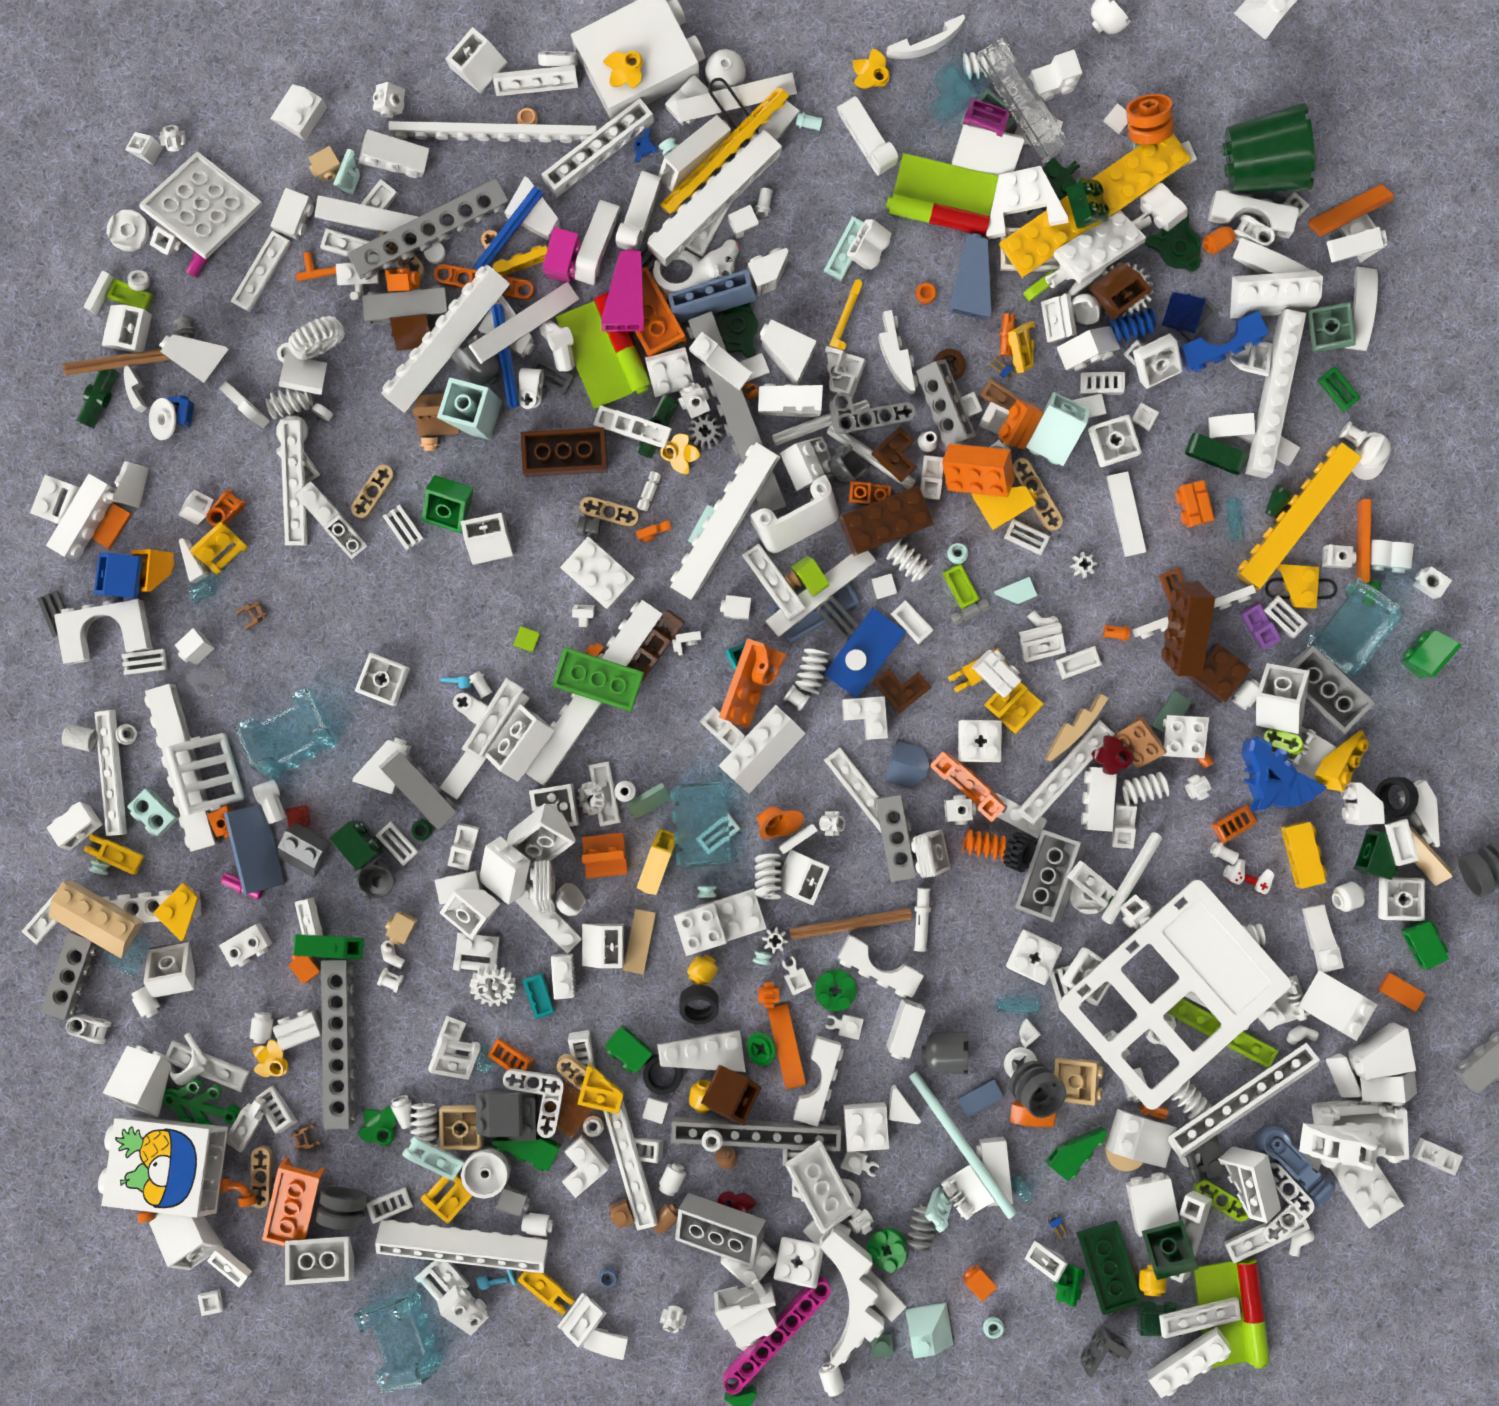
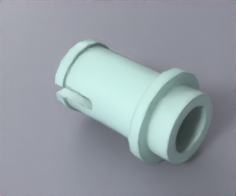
(808, 121)

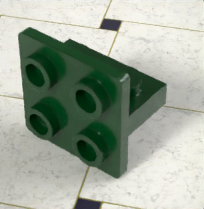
(1087, 202)

